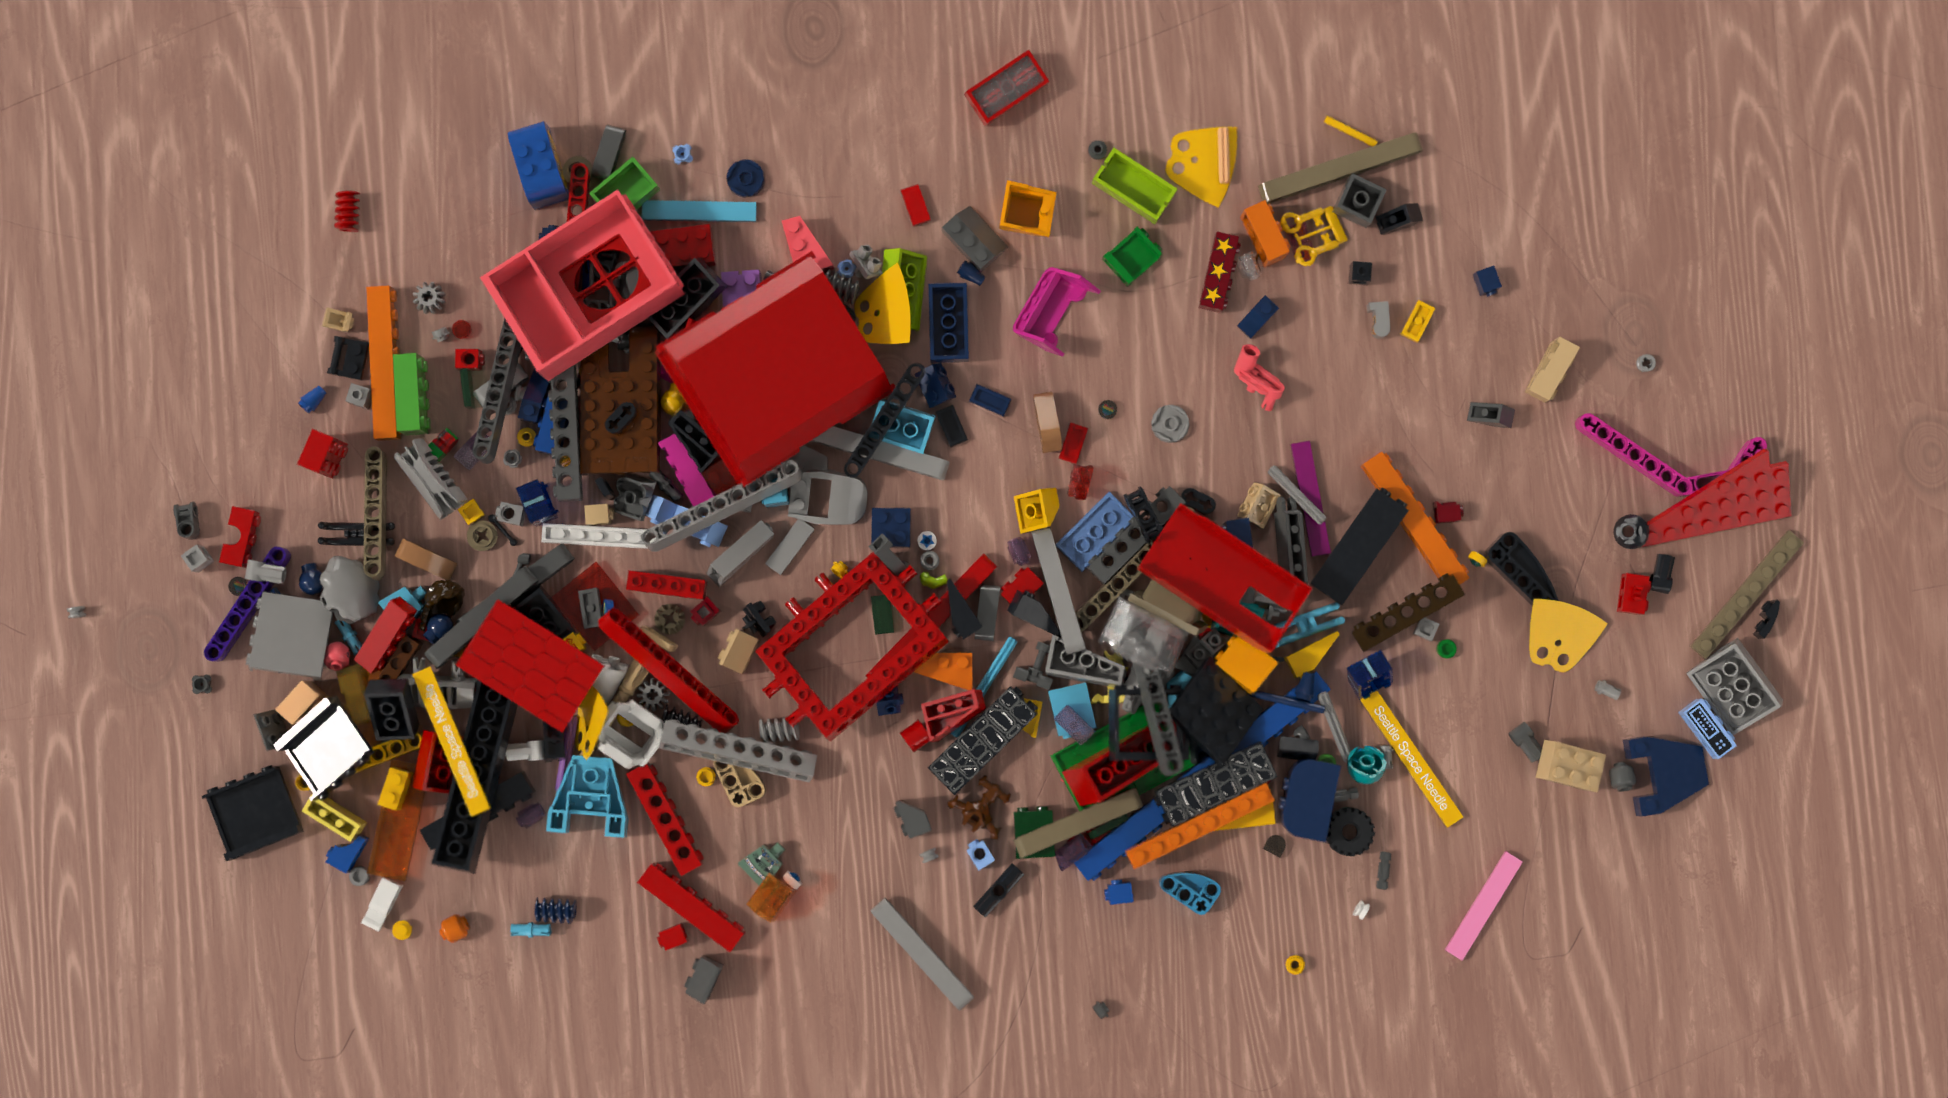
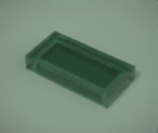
(467, 388)
(882, 615)
(1108, 826)

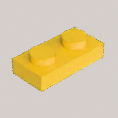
(1417, 321)

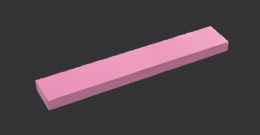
(1483, 905)

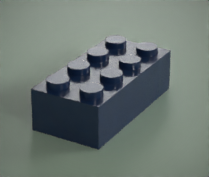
(948, 322)

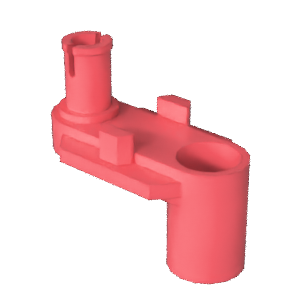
(1257, 377)

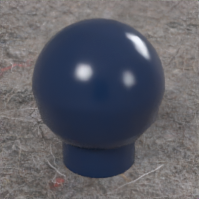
(310, 579)
(437, 627)

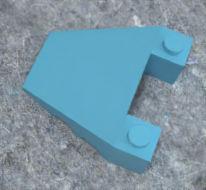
(589, 789)

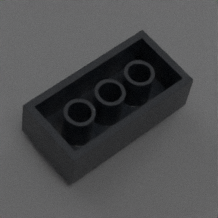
(700, 290)

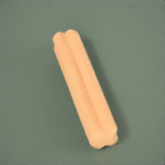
(1223, 154)

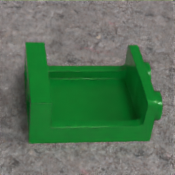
(1133, 256)

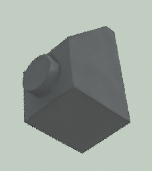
(1491, 414)

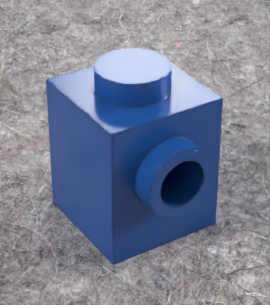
(1118, 892)

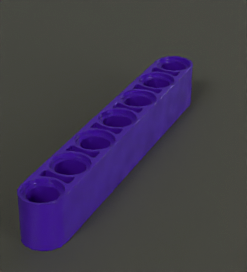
(239, 609)

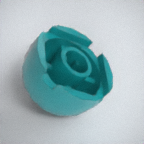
(1366, 765)

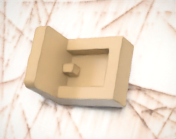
(337, 320)

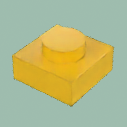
(471, 512)

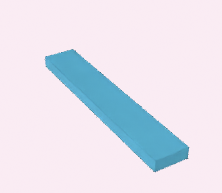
(699, 211)

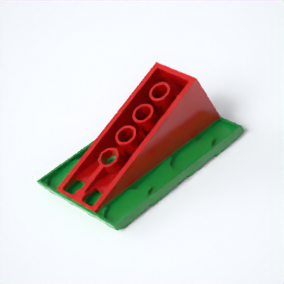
(1095, 778)

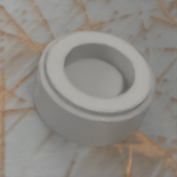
(358, 876)

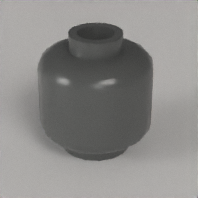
(1622, 777)

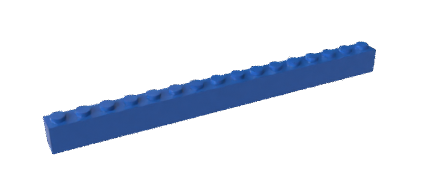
(1149, 816)

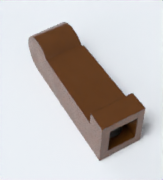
(401, 657)

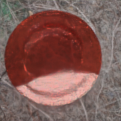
(461, 329)

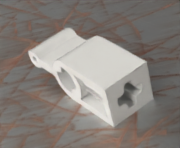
(382, 903)

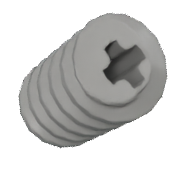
(778, 730)

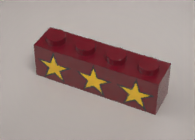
(1218, 272)

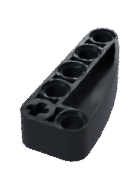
(1523, 565)

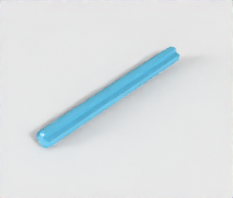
(992, 673)

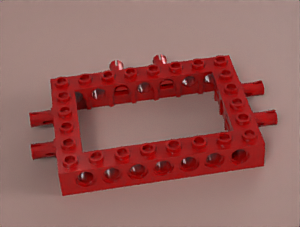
(882, 681)

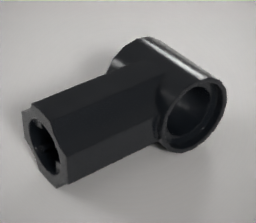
(1661, 577)

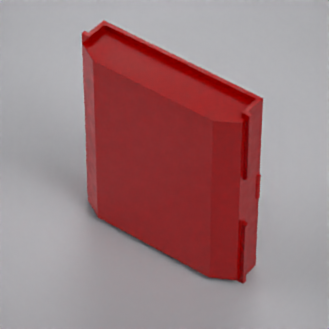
(774, 369)

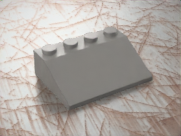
(1735, 687)

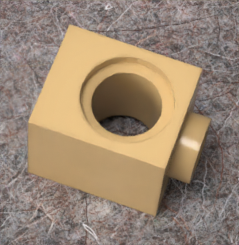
(598, 514)

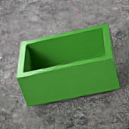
(629, 180)

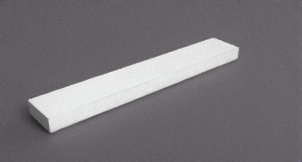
(593, 535)

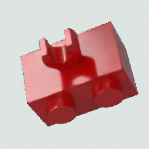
(1633, 594)

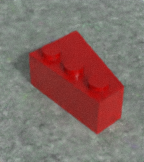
(951, 712)

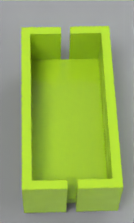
(1134, 186)

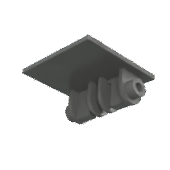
(270, 727)

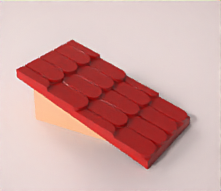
(530, 665)

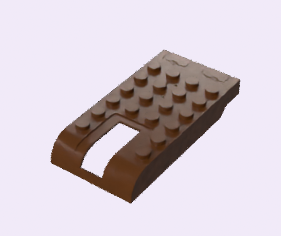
(605, 391)

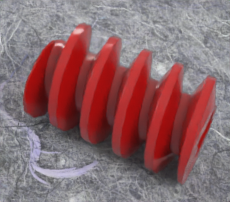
(346, 211)

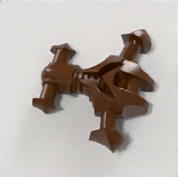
(978, 813)

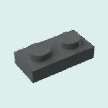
(590, 607)

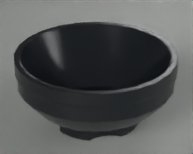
(1640, 534)

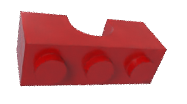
(246, 522)

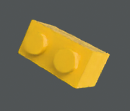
(395, 788)

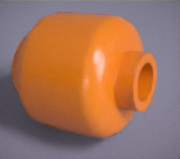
(454, 928)

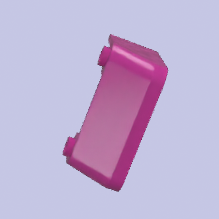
(1048, 305)

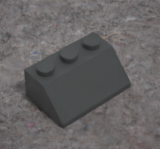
(974, 238)

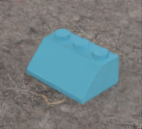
(909, 430)

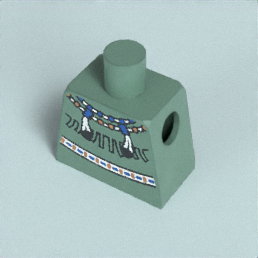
(762, 862)

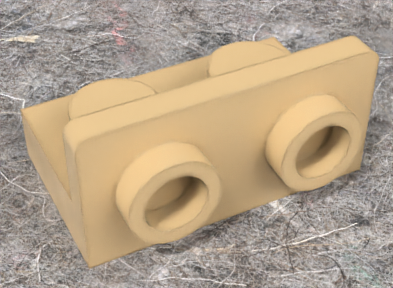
(1258, 504)

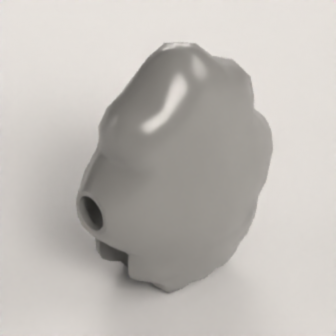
(348, 590)

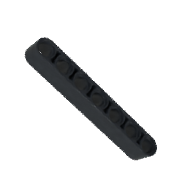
(882, 429)

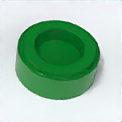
(1446, 648)

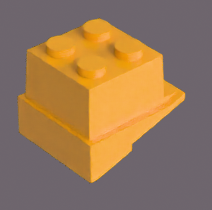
(1027, 209)

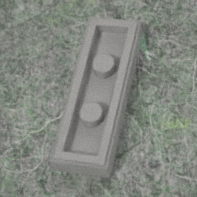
(789, 546)

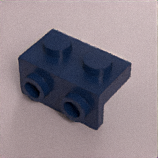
(936, 385)

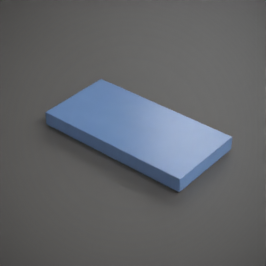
(1094, 531)

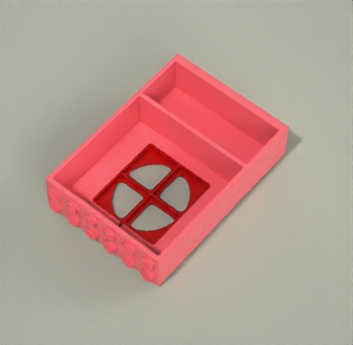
(540, 293)

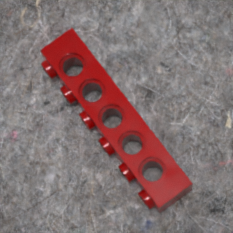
(655, 814)

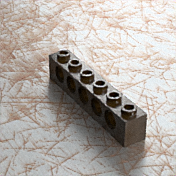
(1367, 641)

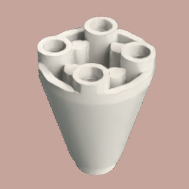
(610, 676)

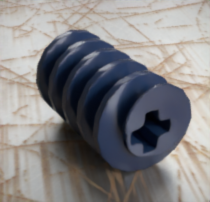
(555, 911)

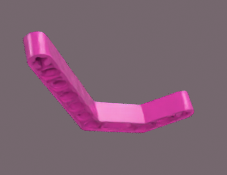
(1643, 456)

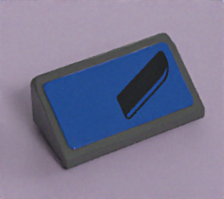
(588, 275)

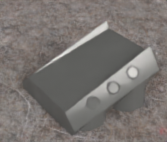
(633, 496)

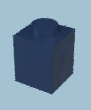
(1487, 281)

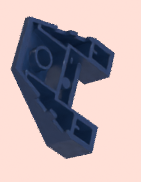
(1674, 769)

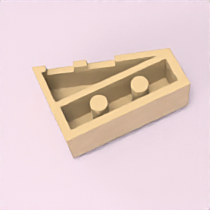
(1552, 369)

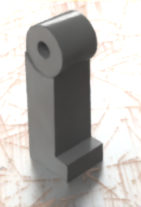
(881, 549)

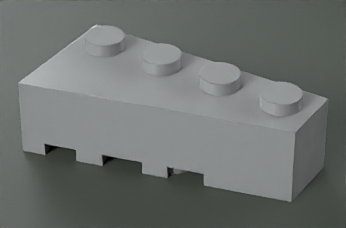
(1083, 666)

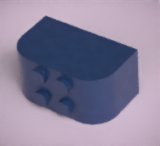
(1309, 798)

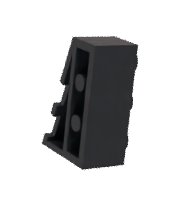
(693, 437)

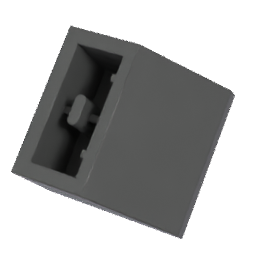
(914, 819)

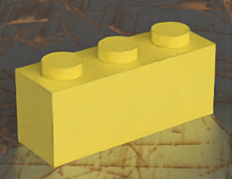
(335, 818)

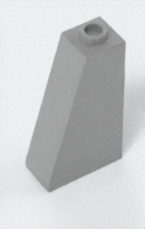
(740, 553)

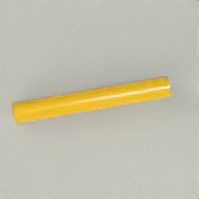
(1350, 131)

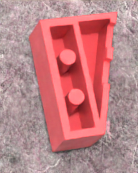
(802, 242)

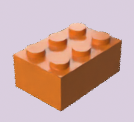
(1265, 233)

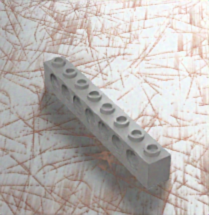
(728, 755)

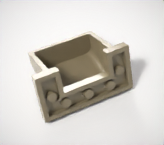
(1169, 607)

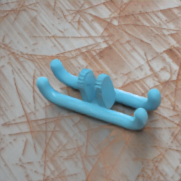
(1307, 625)

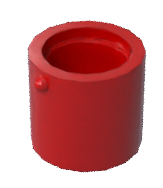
(915, 736)

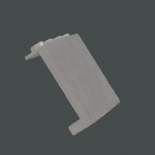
(290, 635)

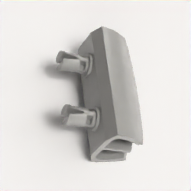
(430, 478)
(456, 688)

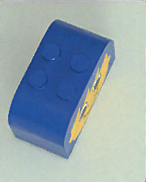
(538, 165)

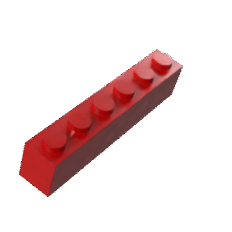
(691, 907)

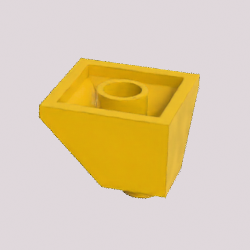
(1036, 509)

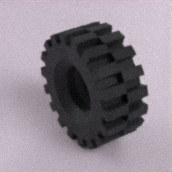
(1364, 828)

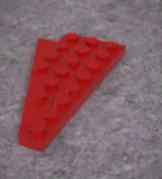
(1738, 498)

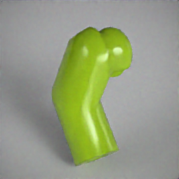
(932, 582)

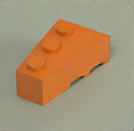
(949, 668)

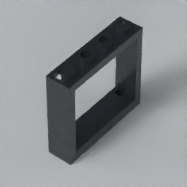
(1181, 736)

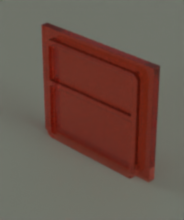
(569, 603)

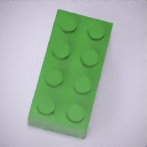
(411, 394)

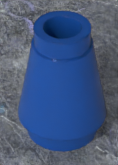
(312, 399)

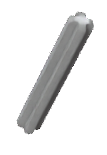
(1296, 494)
(1335, 725)

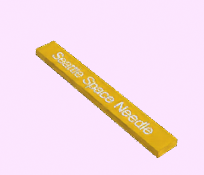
(451, 741)
(1412, 759)

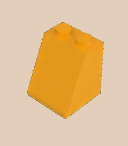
(1245, 664)

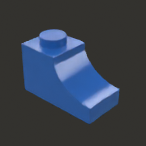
(345, 857)

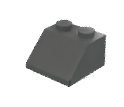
(703, 979)

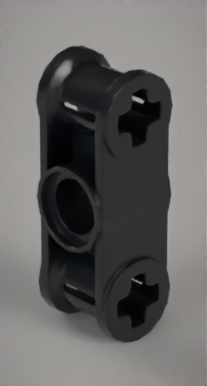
(1142, 504)

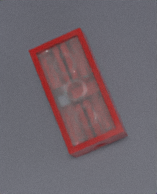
(1006, 87)

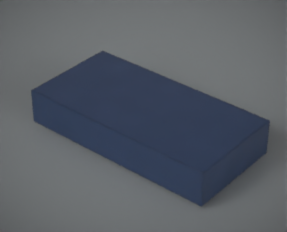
(990, 400)

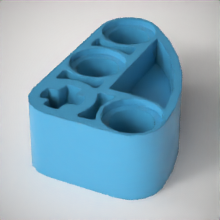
(1196, 885)

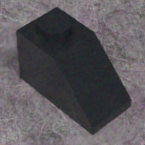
(1399, 218)

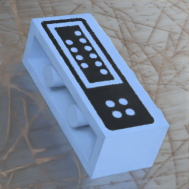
(1708, 728)

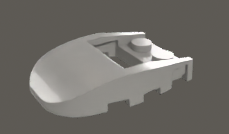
(846, 501)

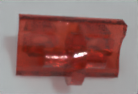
(1080, 481)

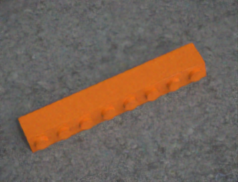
(381, 350)
(1416, 523)
(1198, 826)

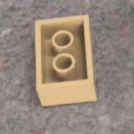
(1570, 766)

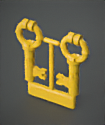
(1328, 245)

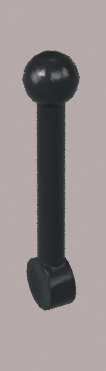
(492, 518)

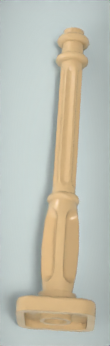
(636, 674)

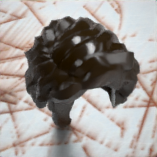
(442, 598)

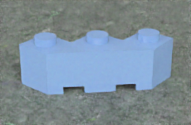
(663, 509)

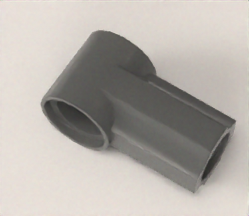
(1524, 738)

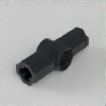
(989, 899)

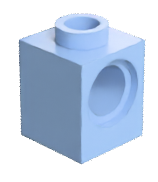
(986, 860)

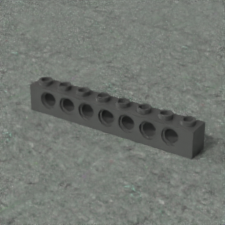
(573, 491)

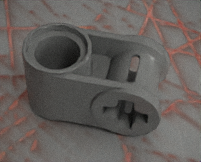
(187, 516)

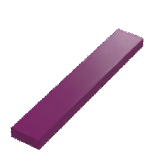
(1308, 485)

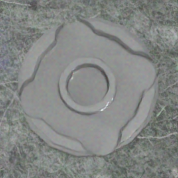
(1170, 423)

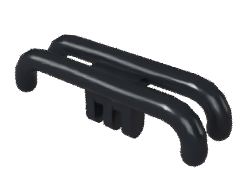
(353, 532)

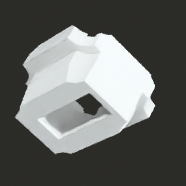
(620, 747)

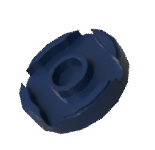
(745, 178)

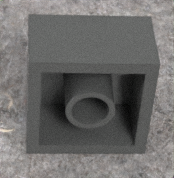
(1359, 200)

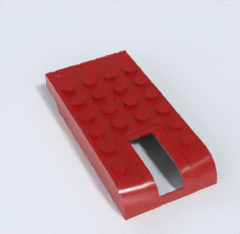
(1229, 573)

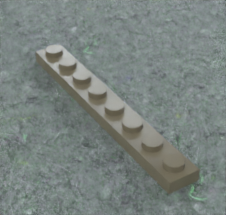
(1746, 594)

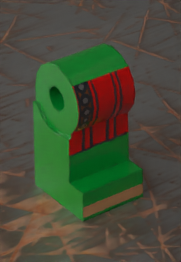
(443, 444)

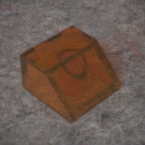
(771, 898)

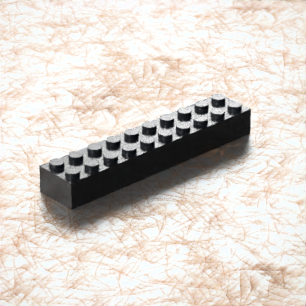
(486, 744)

